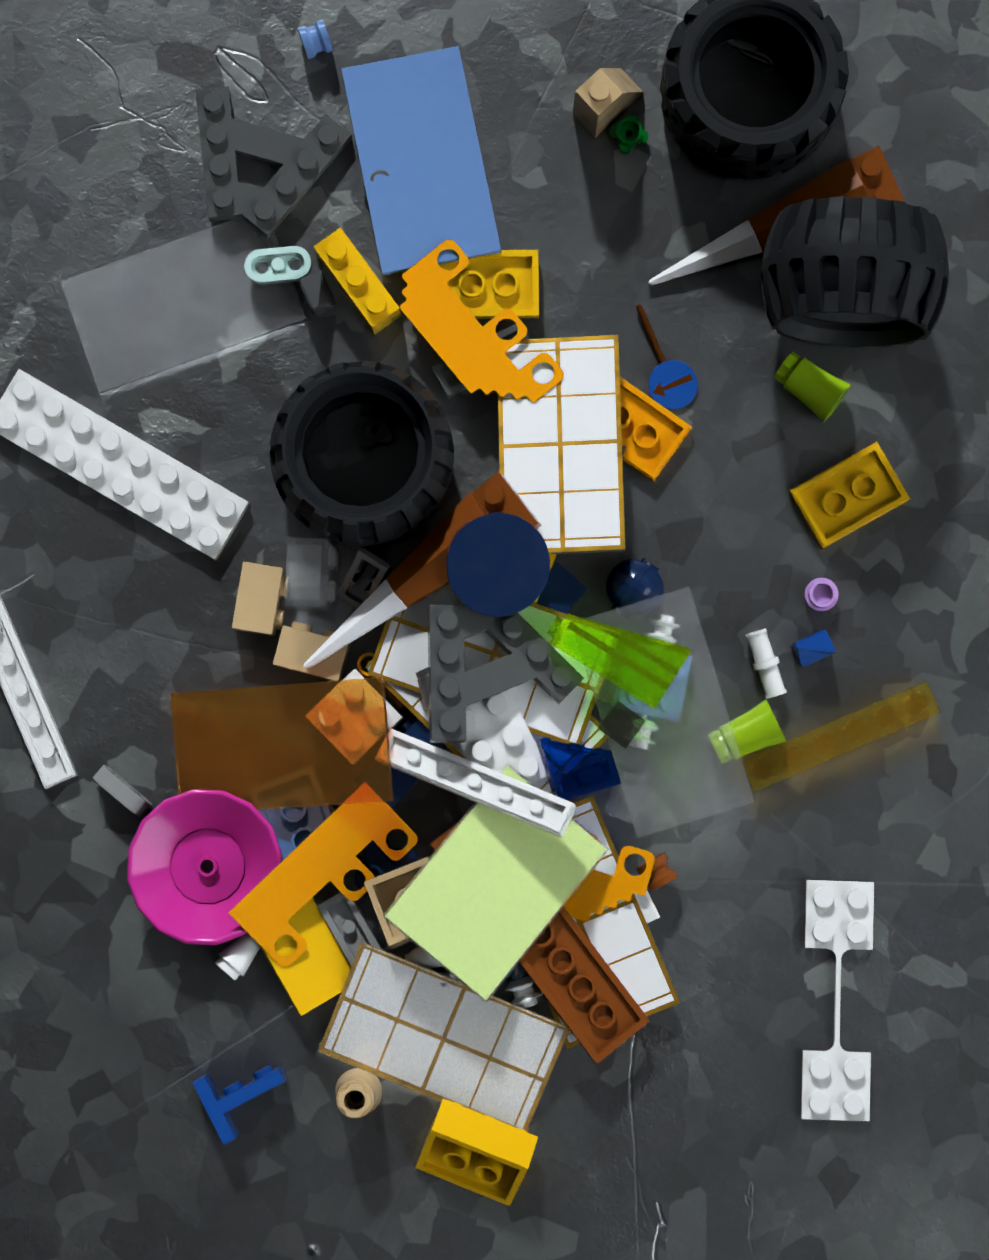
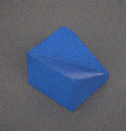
(813, 648)

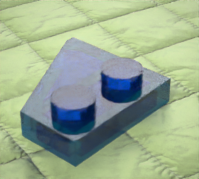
(577, 769)

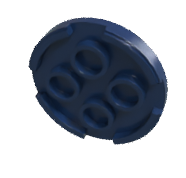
(497, 564)

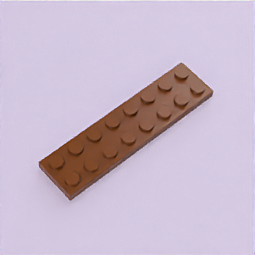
(580, 985)

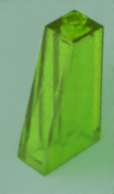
(623, 657)

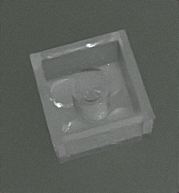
(310, 574)

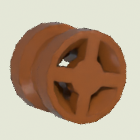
(660, 874)

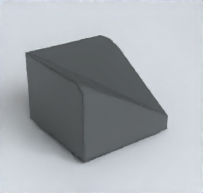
(317, 292)

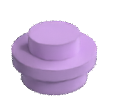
(821, 594)

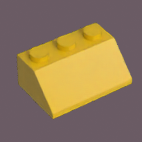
(477, 1152)

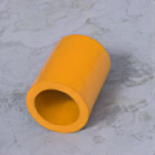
(360, 661)

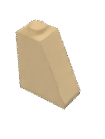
(604, 98)

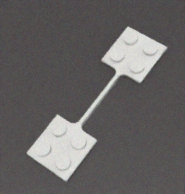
(835, 1079)

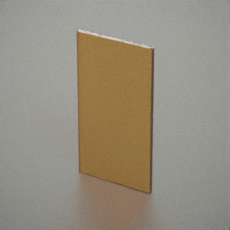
(286, 743)

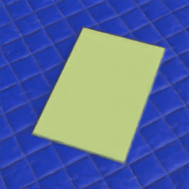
(492, 892)

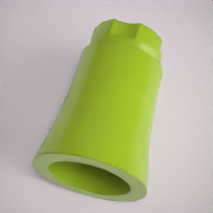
(812, 385)
(757, 729)

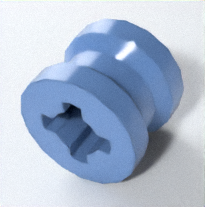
(315, 39)

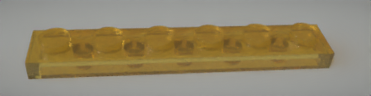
(840, 736)

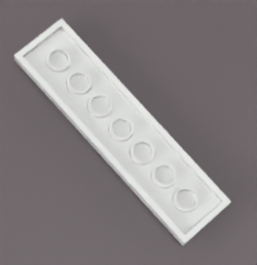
(119, 465)

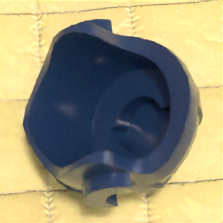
(633, 582)

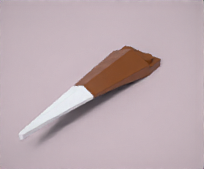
(856, 177)
(425, 567)

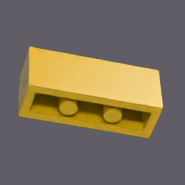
(357, 281)

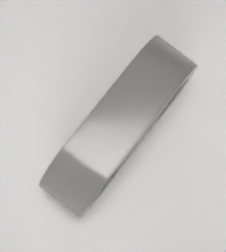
(122, 791)

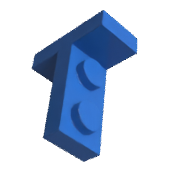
(234, 1095)

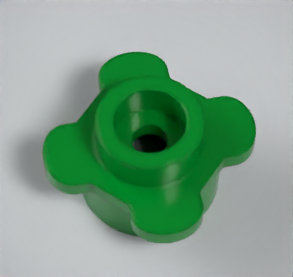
(632, 124)

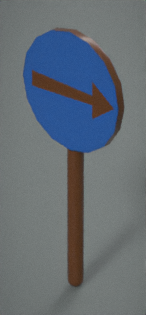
(672, 381)

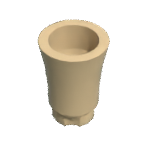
(360, 1081)

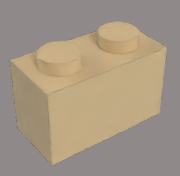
(260, 599)
(299, 644)

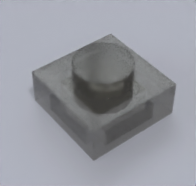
(621, 724)

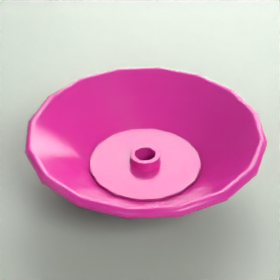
(169, 856)

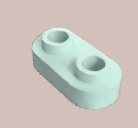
(278, 264)

